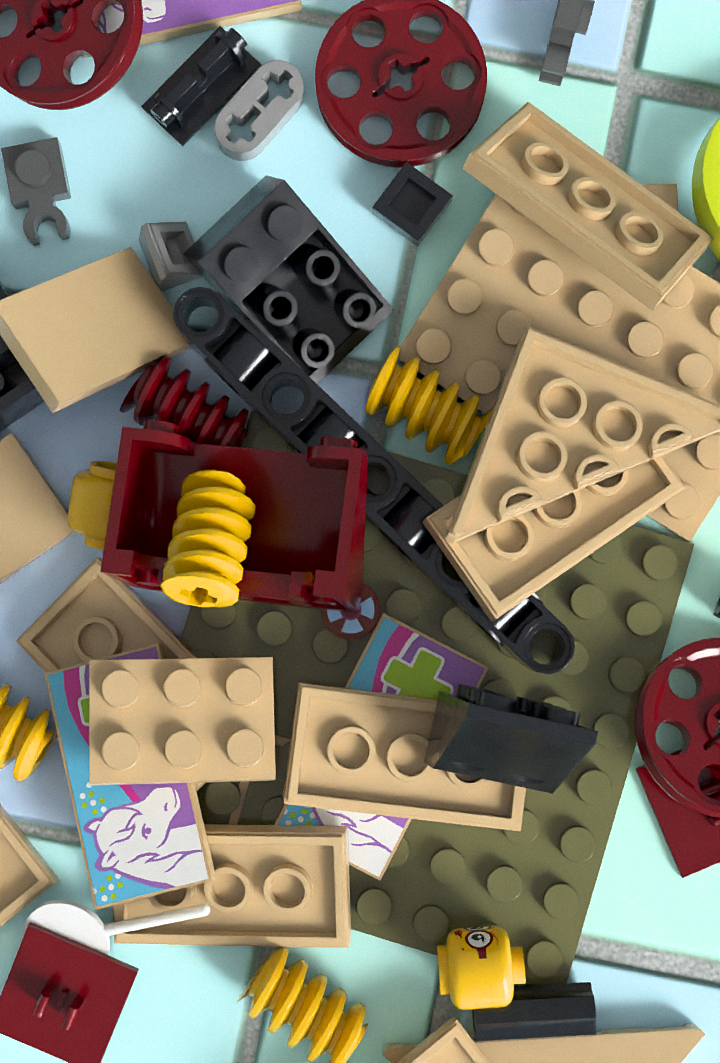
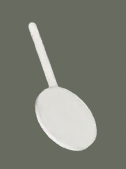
(86, 928)

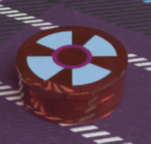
(354, 624)

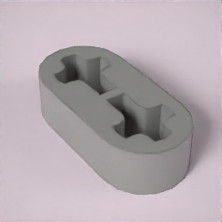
(250, 101)

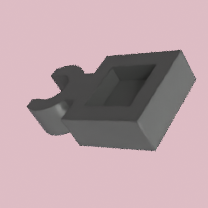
(569, 18)
(37, 181)

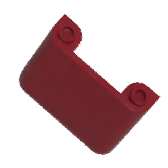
(304, 525)

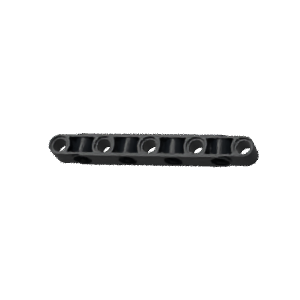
(258, 368)

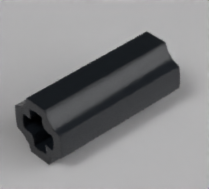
(539, 1013)

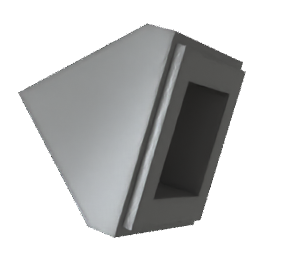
(164, 249)

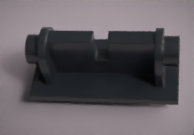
(202, 85)

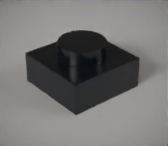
(412, 204)

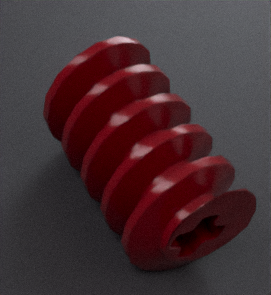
(170, 401)

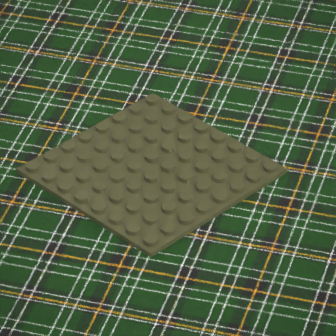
(458, 874)

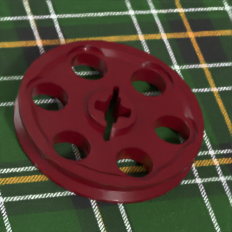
(60, 49)
(397, 106)
(693, 717)

